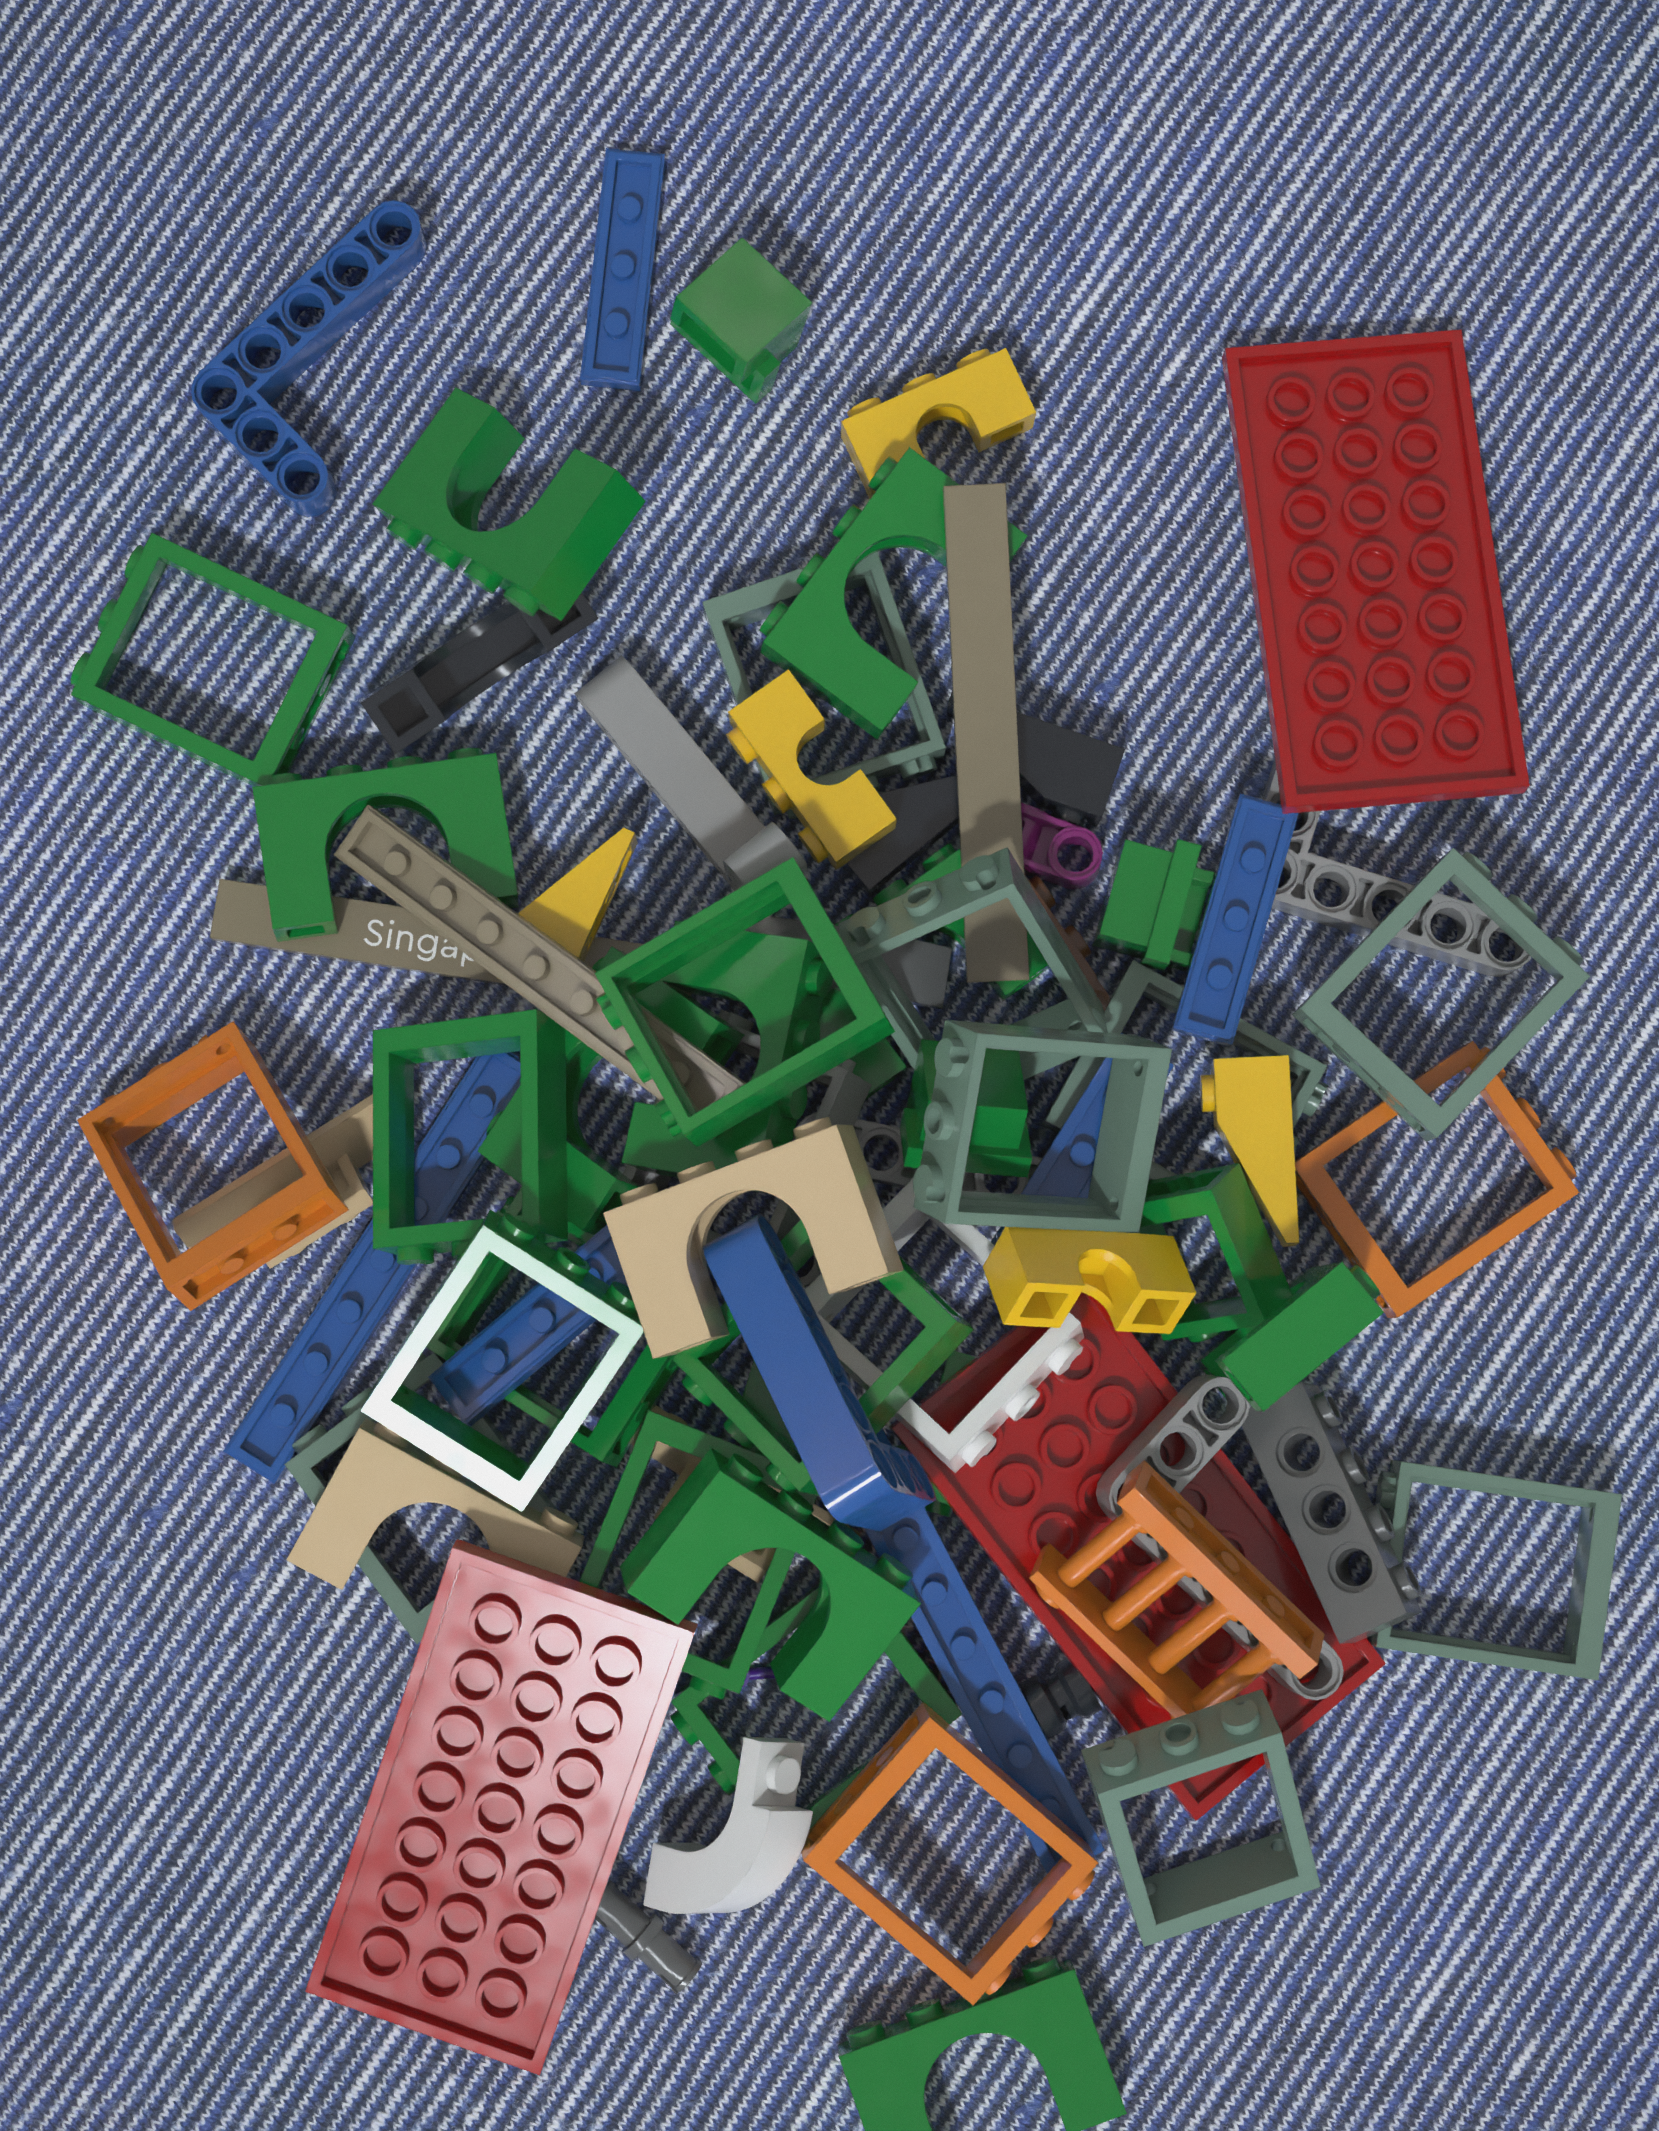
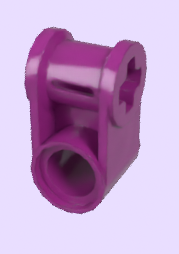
(1045, 837)

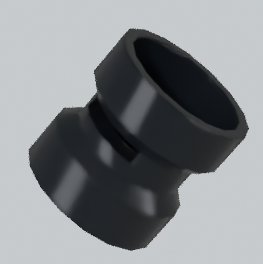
(1060, 1697)

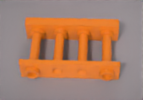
(1193, 1551)

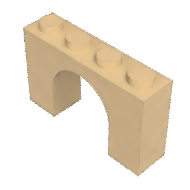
(665, 1231)
(389, 1473)

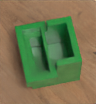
(742, 318)
(1154, 904)
(999, 1126)

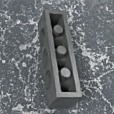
(1392, 1588)

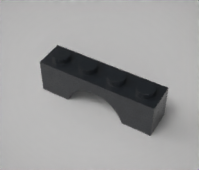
(466, 667)

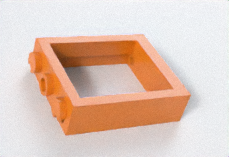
(253, 1236)
(1355, 1240)
(874, 1789)

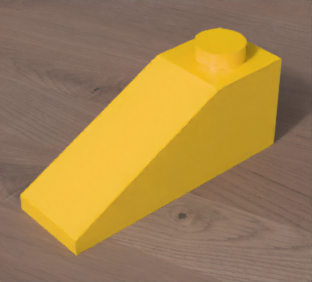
(579, 901)
(1256, 1126)

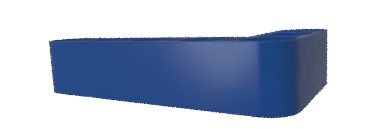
(301, 348)
(851, 1470)

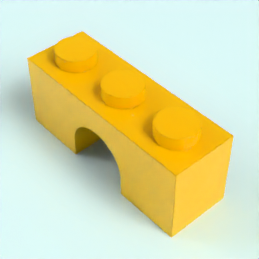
(979, 395)
(838, 817)
(1133, 1275)

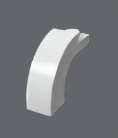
(752, 1850)

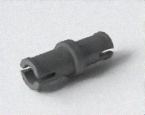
(646, 1939)

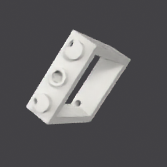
(1009, 1397)

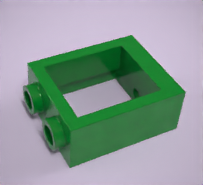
(1242, 1237)

